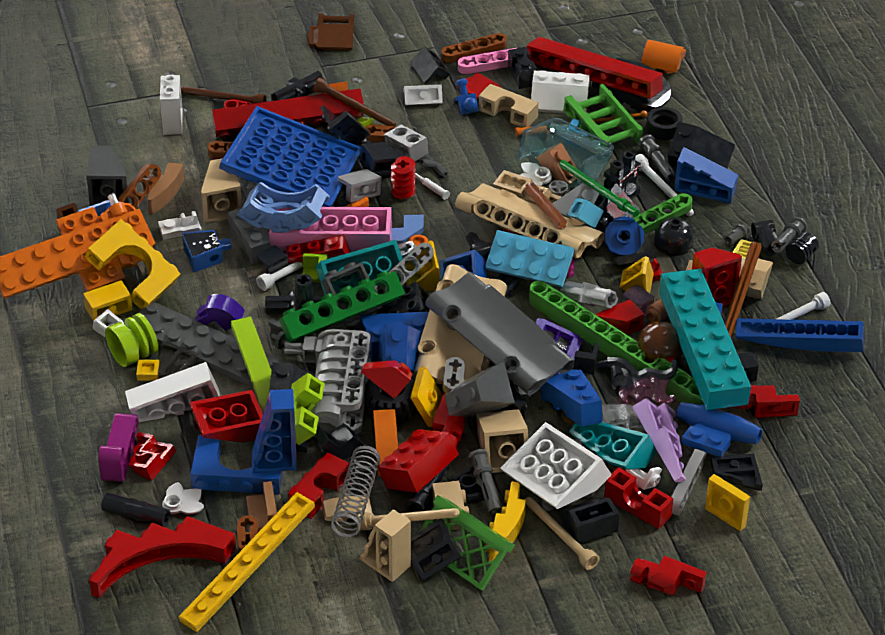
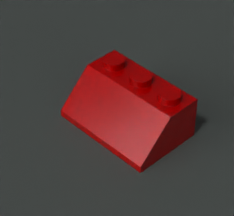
(720, 271)

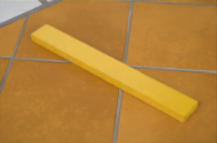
(246, 562)

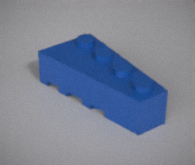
(276, 438)

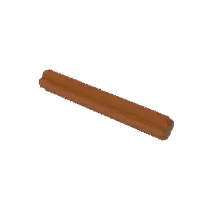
(546, 206)

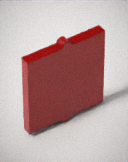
(477, 84)

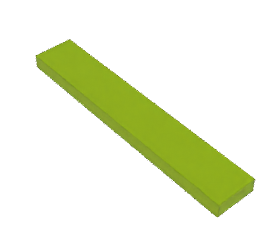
(253, 357)

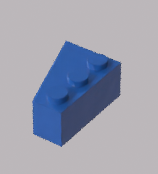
(704, 177)
(575, 396)

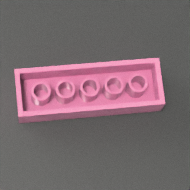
(359, 225)

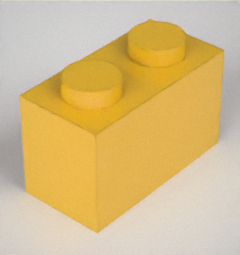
(111, 297)

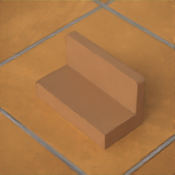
(262, 506)

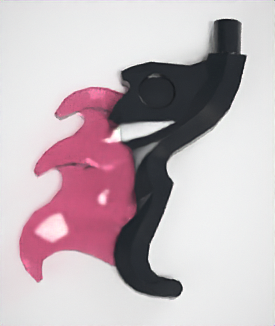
(639, 384)

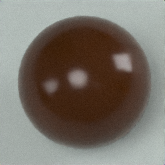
(659, 341)

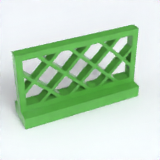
(479, 530)

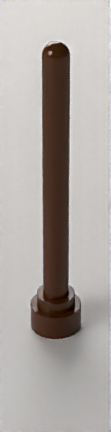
(322, 86)
(259, 98)

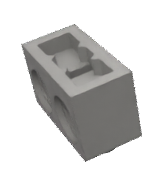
(407, 142)

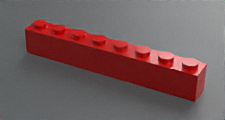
(598, 67)
(301, 109)

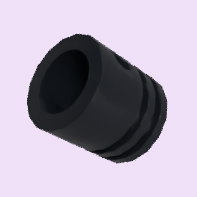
(802, 248)

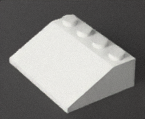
(556, 467)

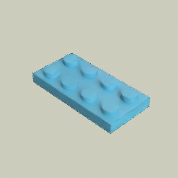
(529, 258)

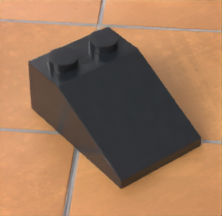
(702, 143)

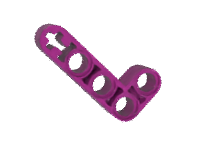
(116, 455)

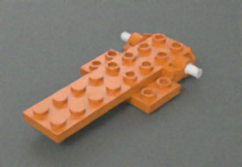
(65, 254)

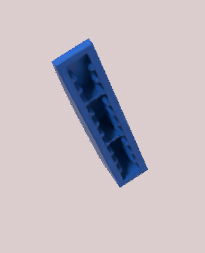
(804, 334)

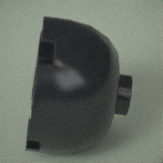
(674, 236)

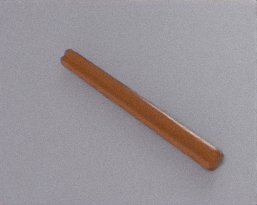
(742, 287)

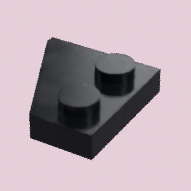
(738, 470)

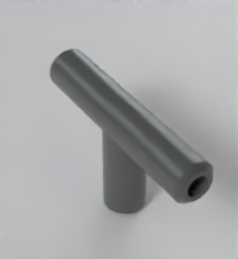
(427, 161)

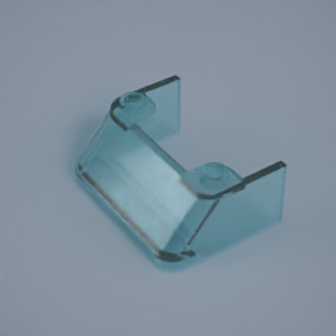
(586, 150)

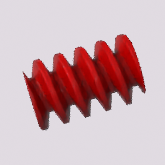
(403, 178)

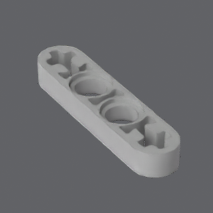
(405, 274)
(691, 473)

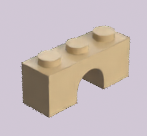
(496, 99)

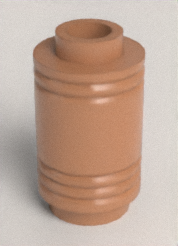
(656, 312)

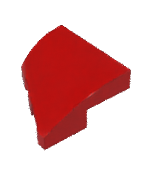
(150, 456)

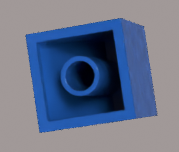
(399, 344)

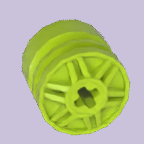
(131, 340)

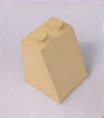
(219, 193)
(501, 435)

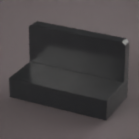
(428, 64)

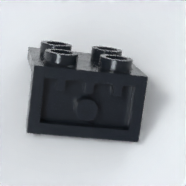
(345, 126)
(411, 301)

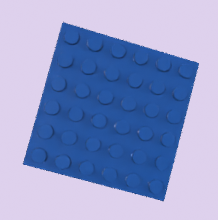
(289, 155)

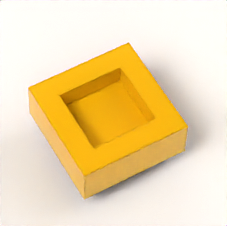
(147, 370)

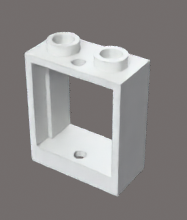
(171, 105)

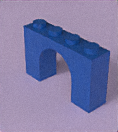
(211, 475)

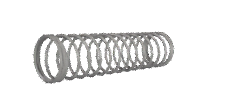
(341, 513)

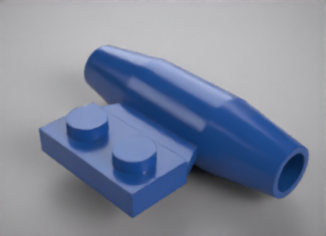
(715, 429)

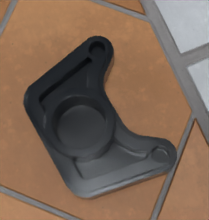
(470, 485)

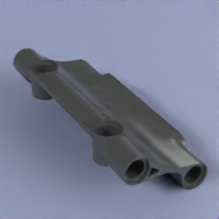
(500, 331)

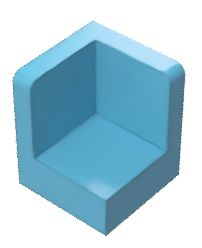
(586, 212)

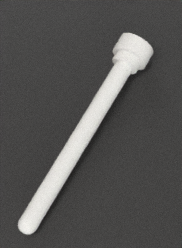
(656, 179)
(267, 281)
(819, 301)

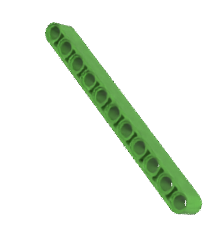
(610, 339)

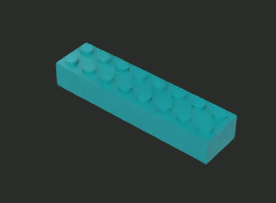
(704, 339)

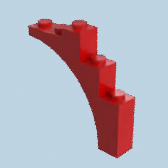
(159, 543)

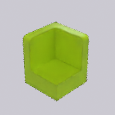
(309, 265)

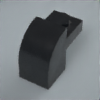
(338, 443)

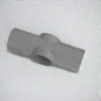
(589, 294)

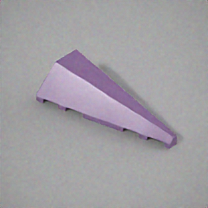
(662, 431)

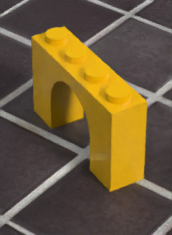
(124, 240)

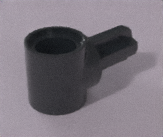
(479, 245)

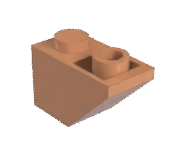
(550, 159)

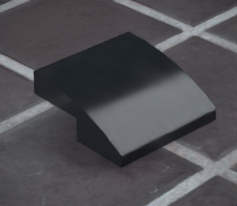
(433, 549)

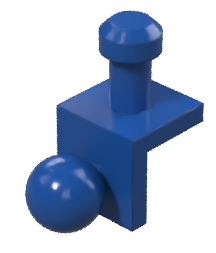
(466, 102)

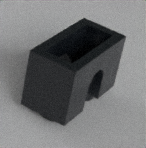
(521, 67)

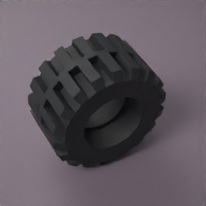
(380, 400)

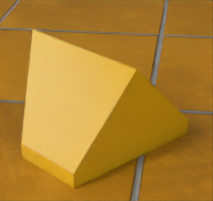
(638, 273)

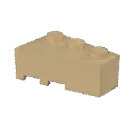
(389, 546)

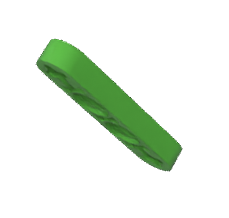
(676, 204)

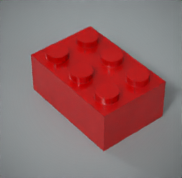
(417, 460)

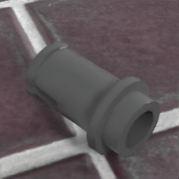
(738, 233)

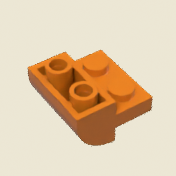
(663, 56)

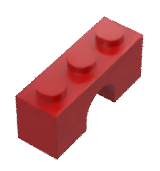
(326, 473)
(623, 492)

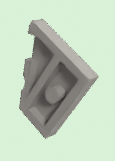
(582, 191)

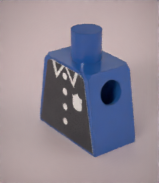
(204, 249)

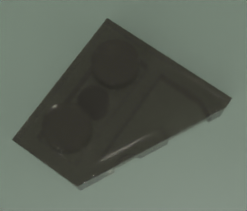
(175, 359)

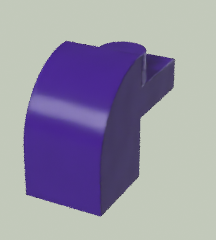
(221, 310)

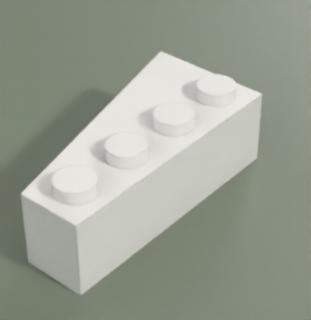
(172, 393)

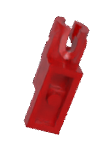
(769, 404)
(451, 424)
(667, 575)

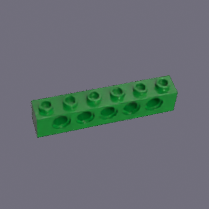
(296, 330)

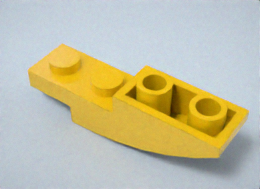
(511, 518)

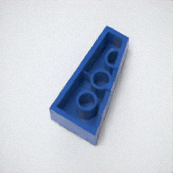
(374, 322)

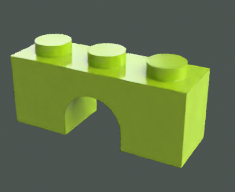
(306, 394)

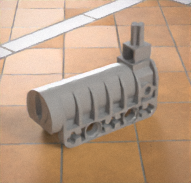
(340, 371)

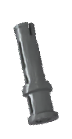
(654, 153)
(790, 232)
(483, 473)

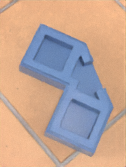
(412, 226)

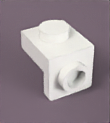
(646, 480)

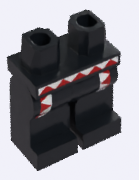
(624, 174)

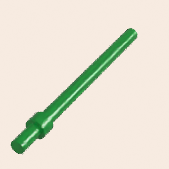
(622, 203)

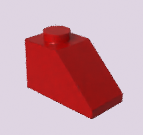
(388, 375)

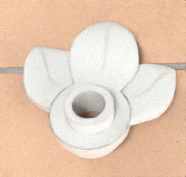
(538, 174)
(182, 500)

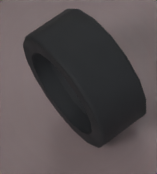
(663, 114)

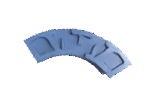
(263, 202)

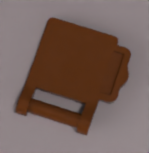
(332, 35)

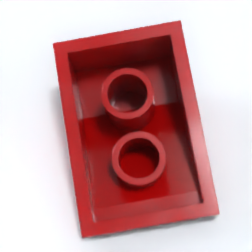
(229, 417)

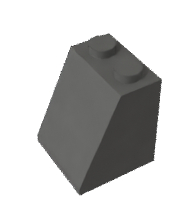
(105, 175)
(481, 393)

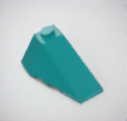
(616, 444)

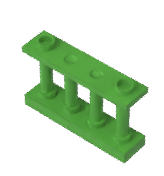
(575, 110)

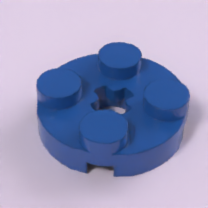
(631, 229)

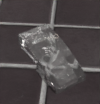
(620, 414)

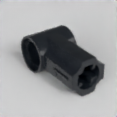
(765, 233)

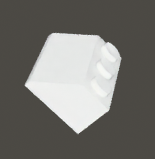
(553, 87)

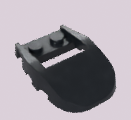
(638, 102)

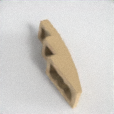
(516, 184)

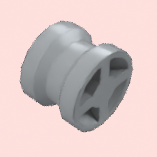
(558, 187)

